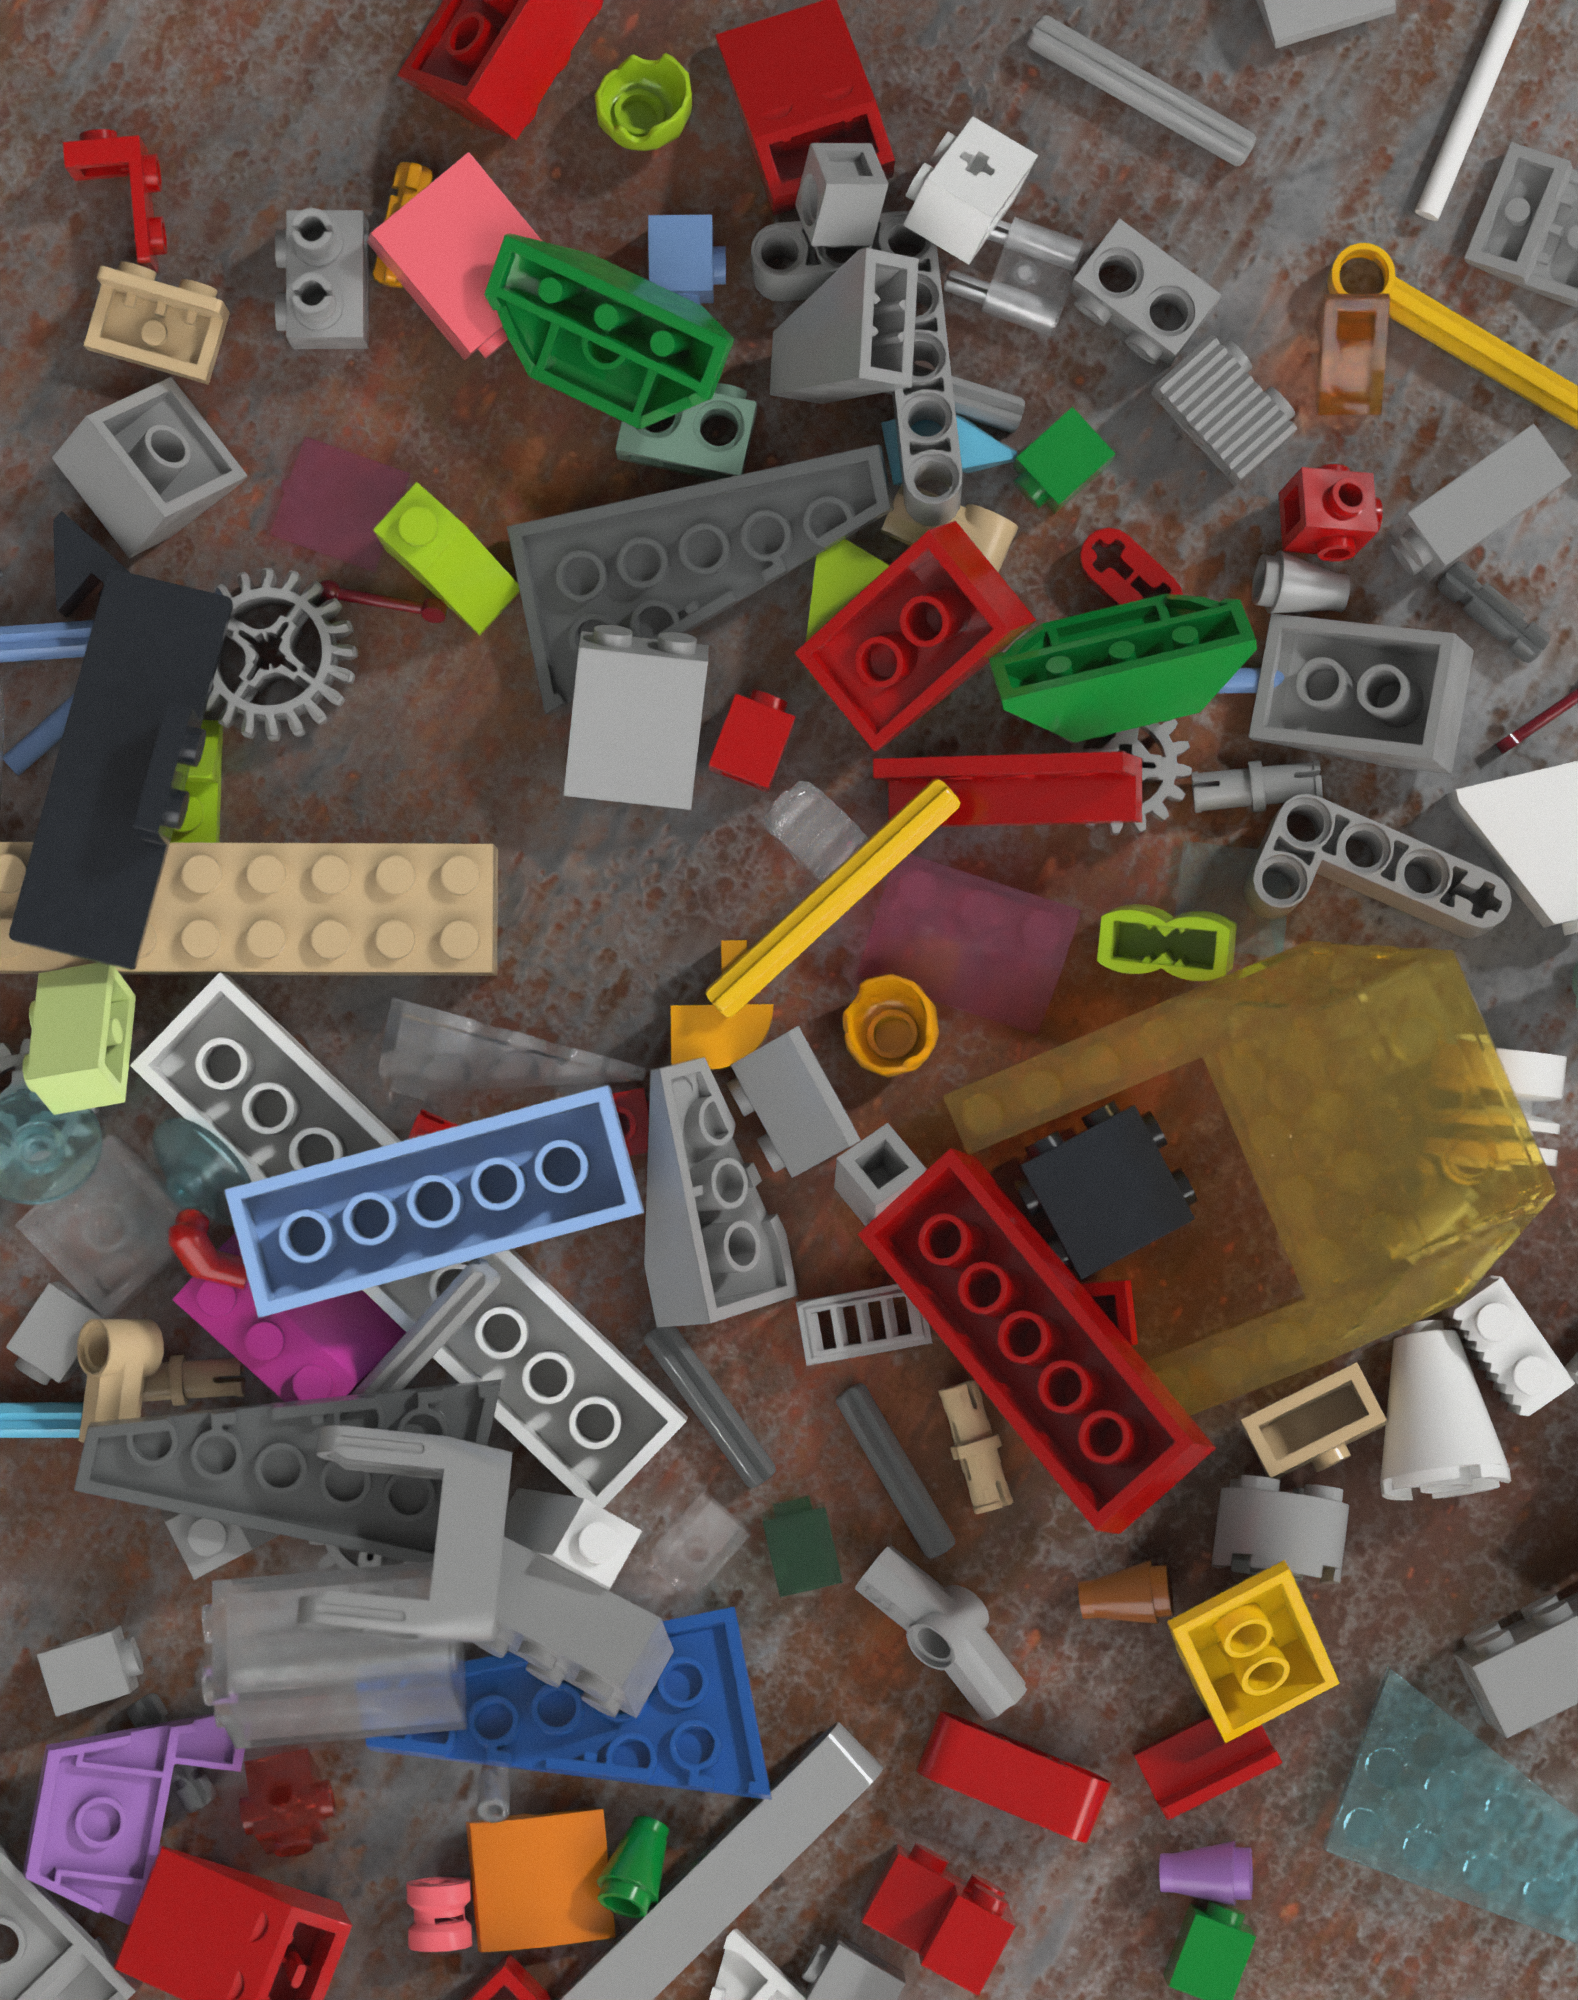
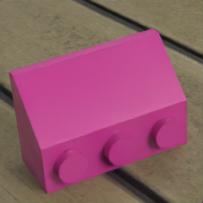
(299, 1351)

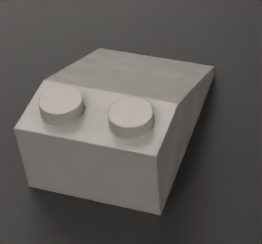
(1363, 692)

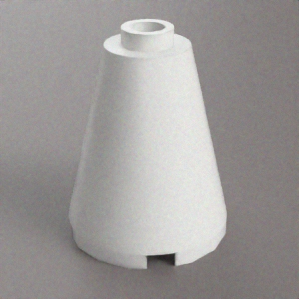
(1437, 1420)

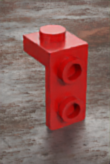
(105, 155)

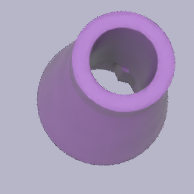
(1209, 1873)

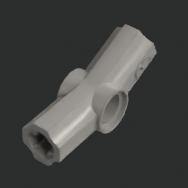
(944, 1631)

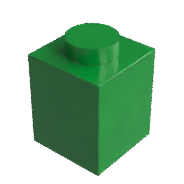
(1061, 462)
(1210, 1952)

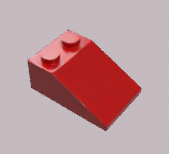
(915, 634)

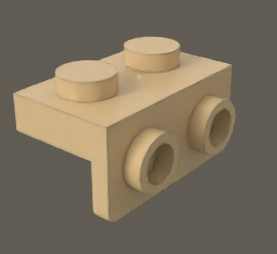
(157, 322)

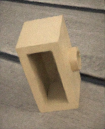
(1314, 1424)

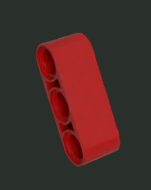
(1013, 1776)

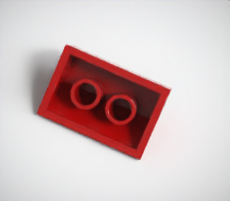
(496, 57)

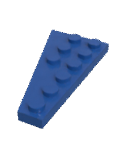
(689, 1735)

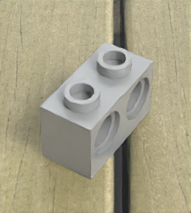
(1155, 280)

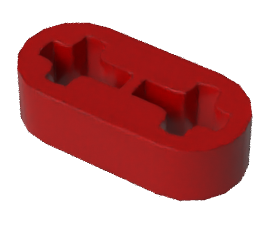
(1133, 559)

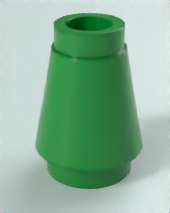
(635, 1869)

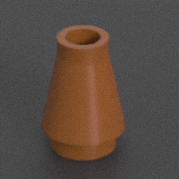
(1131, 1595)

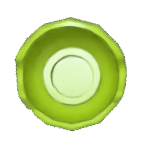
(644, 102)

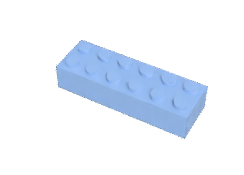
(434, 1201)

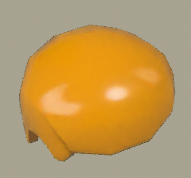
(890, 1025)

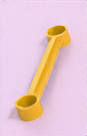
(1465, 338)

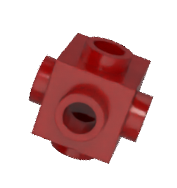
(1329, 512)

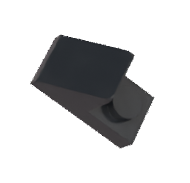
(78, 564)

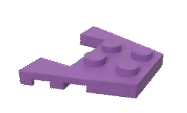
(106, 1808)

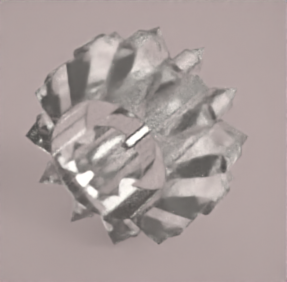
(813, 829)

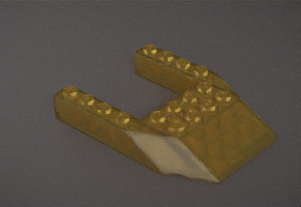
(1365, 1125)

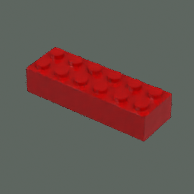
(1036, 1342)

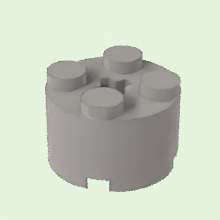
(1267, 1526)

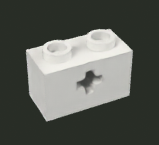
(967, 188)

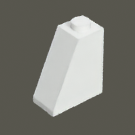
(1530, 836)
(571, 1533)

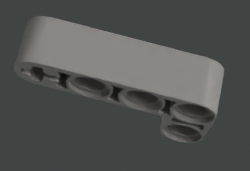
(1383, 881)

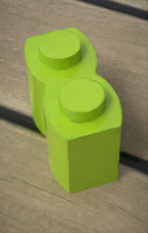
(1148, 938)

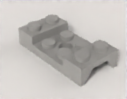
(54, 1951)

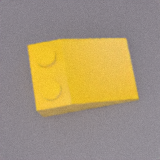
(1253, 1652)

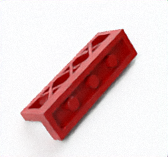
(1023, 787)

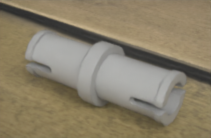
(1255, 785)

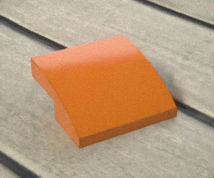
(539, 1880)

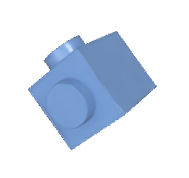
(685, 257)

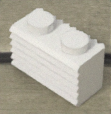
(1508, 1347)

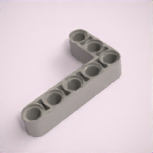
(930, 395)

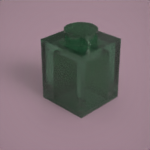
(801, 1546)

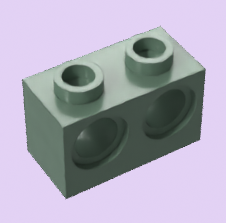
(682, 445)

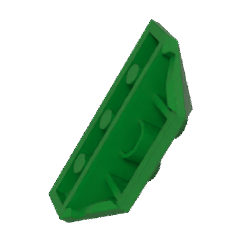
(605, 332)
(1124, 665)

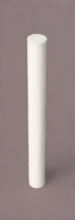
(1470, 109)

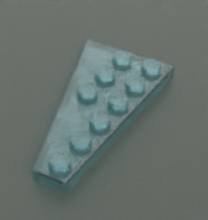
(1455, 1816)

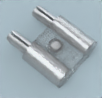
(1029, 276)

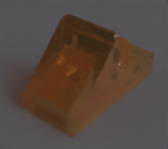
(1351, 353)

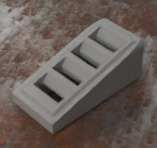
(811, 1332)

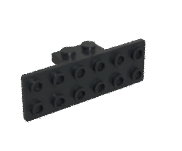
(122, 769)

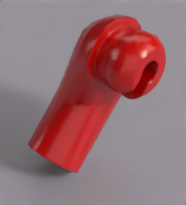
(200, 1256)

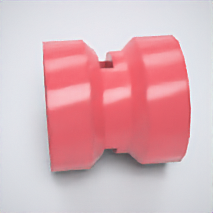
(439, 1914)

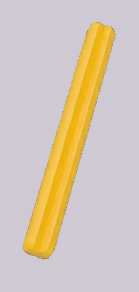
(832, 898)

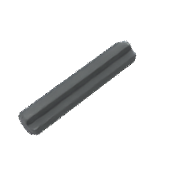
(710, 1405)
(895, 1471)

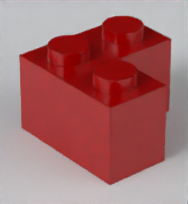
(946, 1920)

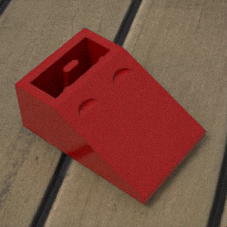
(798, 87)
(230, 1934)

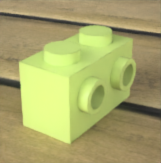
(80, 1038)

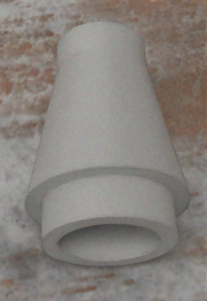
(1294, 585)

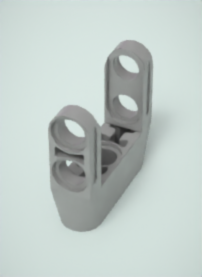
(466, 1539)

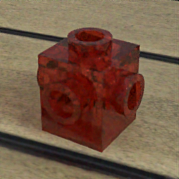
(287, 1803)

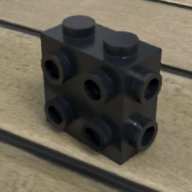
(1105, 1188)

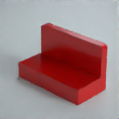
(1199, 1765)

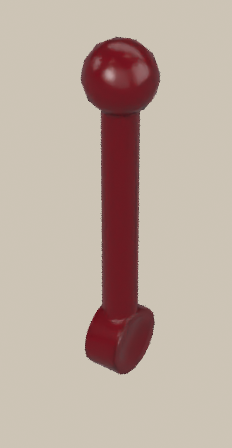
(431, 610)
(1538, 722)

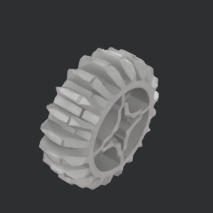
(289, 632)

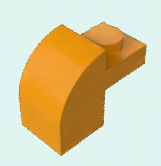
(707, 1033)

